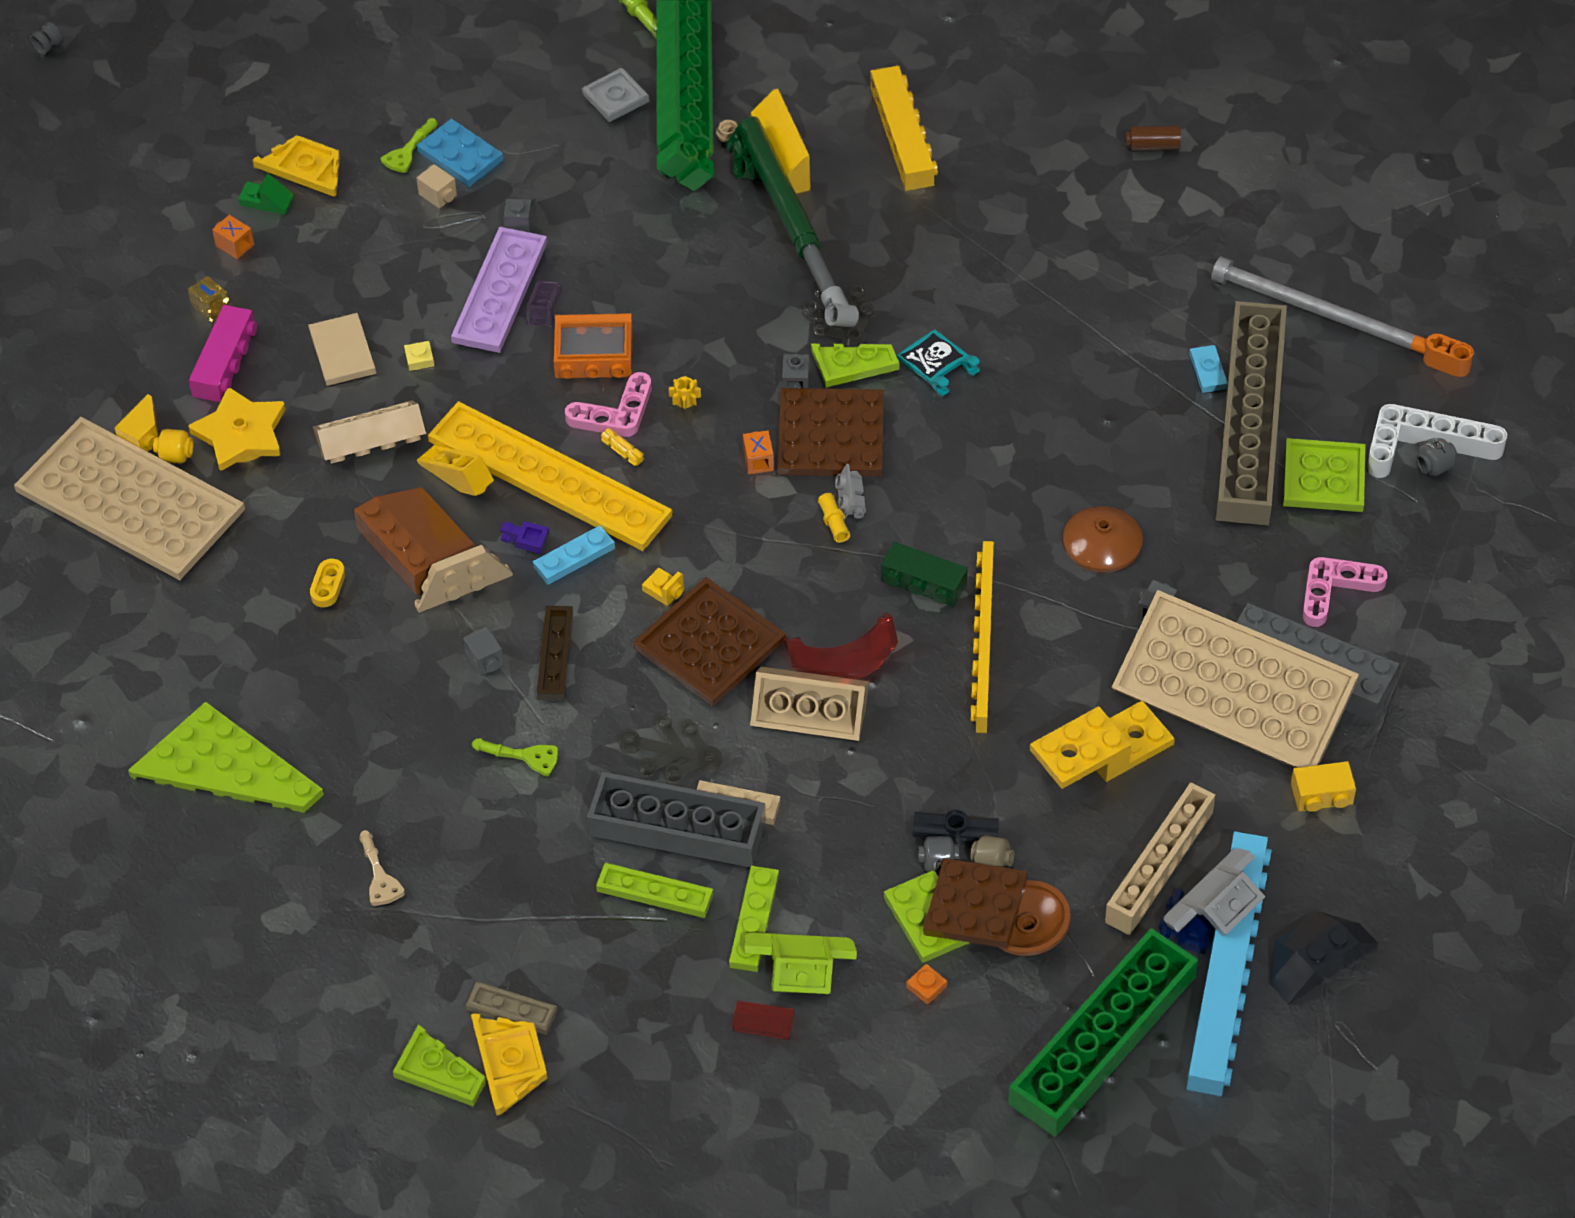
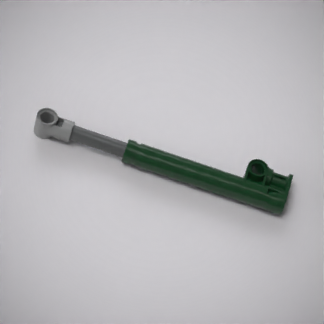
(758, 161)

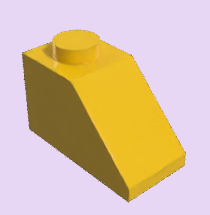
(140, 425)

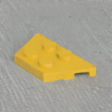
(304, 164)
(509, 1059)

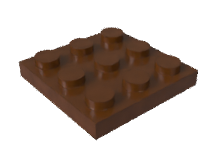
(975, 903)

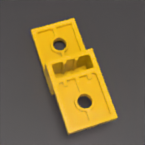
(1101, 744)

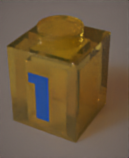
(208, 298)

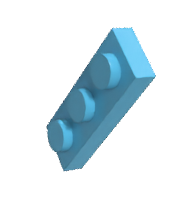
(573, 555)

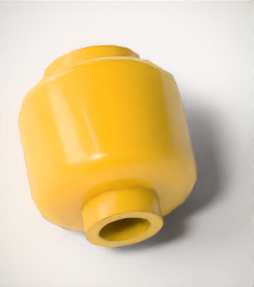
(173, 446)

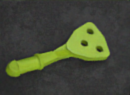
(401, 159)
(528, 754)

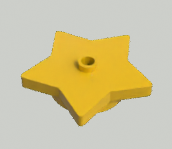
(240, 429)

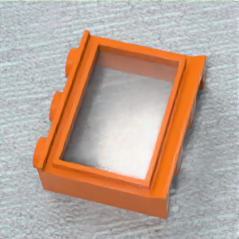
(593, 346)

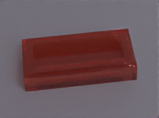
(763, 1020)

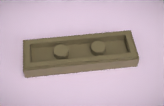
(505, 1004)

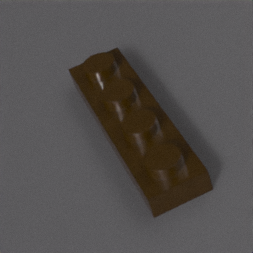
(555, 653)

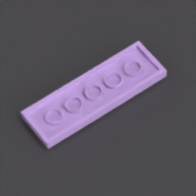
(499, 289)

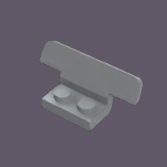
(1220, 896)

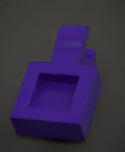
(528, 537)

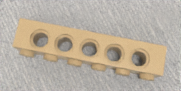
(1159, 859)

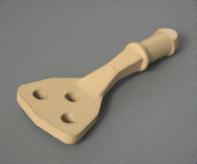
(380, 877)

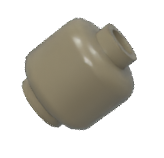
(992, 851)

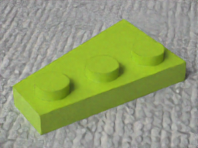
(849, 364)
(438, 1070)

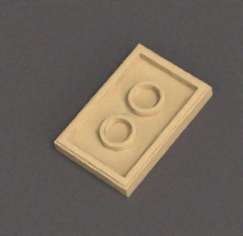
(342, 349)

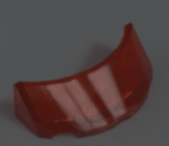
(849, 660)

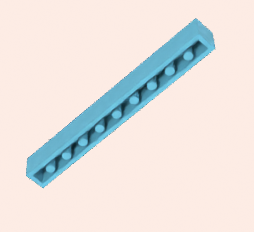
(1224, 983)

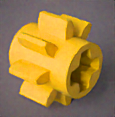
(684, 392)

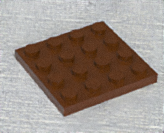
(830, 429)
(709, 641)

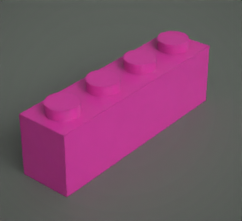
(222, 353)

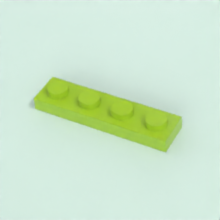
(654, 890)
(754, 915)

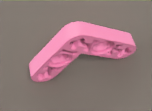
(616, 417)
(1333, 577)

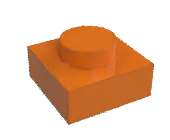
(926, 984)

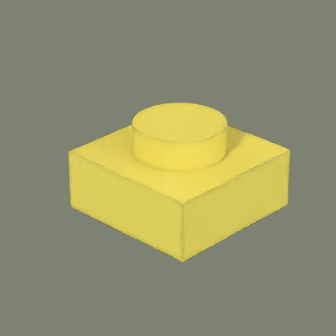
(419, 355)

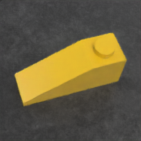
(458, 469)

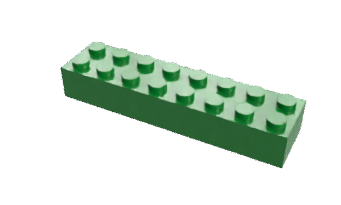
(1102, 1032)

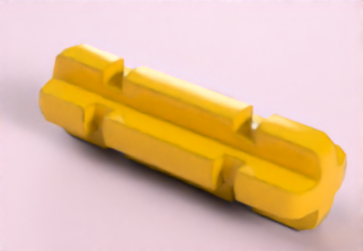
(622, 447)

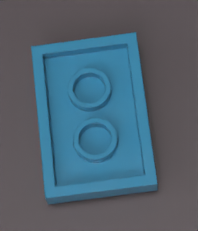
(460, 152)

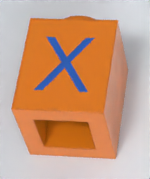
(233, 236)
(758, 452)

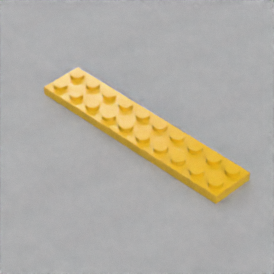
(553, 476)

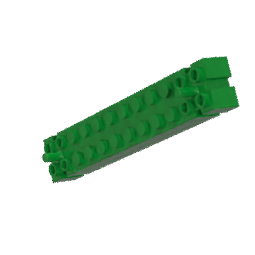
(685, 91)

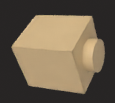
(436, 186)

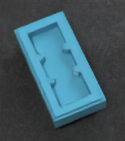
(1208, 368)

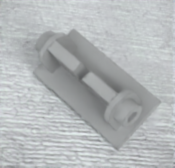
(848, 485)

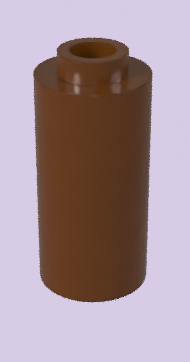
(1153, 138)

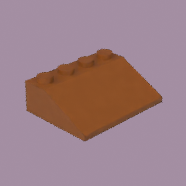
(410, 533)

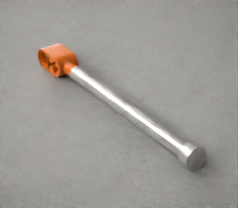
(1438, 350)

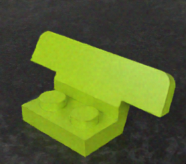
(800, 961)

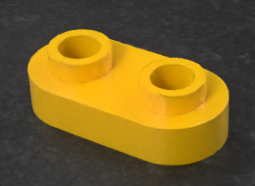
(326, 585)

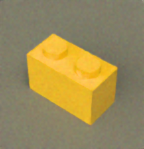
(1323, 786)

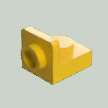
(664, 586)

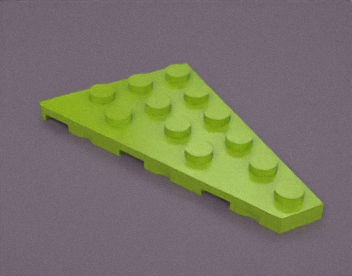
(224, 759)

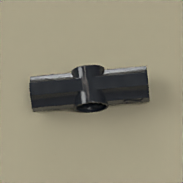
(969, 829)

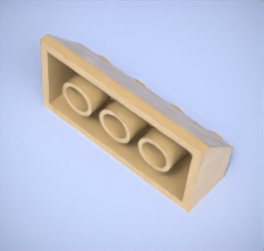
(370, 430)
(809, 703)

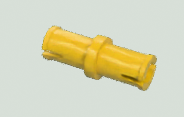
(834, 517)

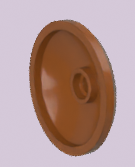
(1102, 548)
(1047, 913)

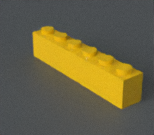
(903, 128)

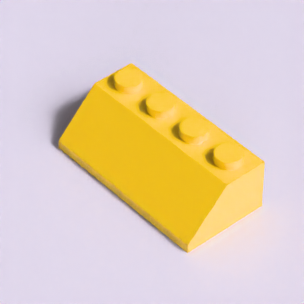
(785, 140)

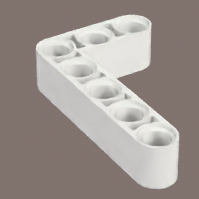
(1420, 427)

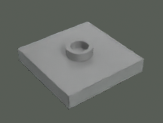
(615, 94)

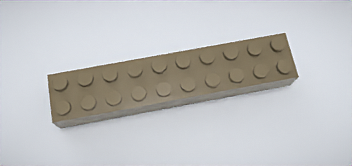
(1251, 413)

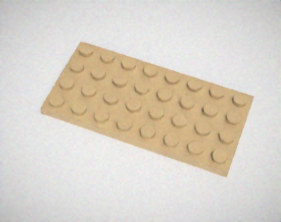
(130, 498)
(1235, 682)

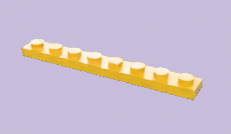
(982, 644)

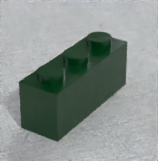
(924, 574)

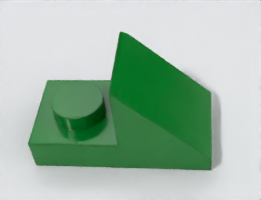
(268, 196)

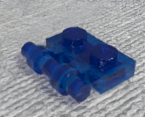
(1194, 934)

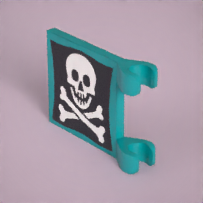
(935, 357)

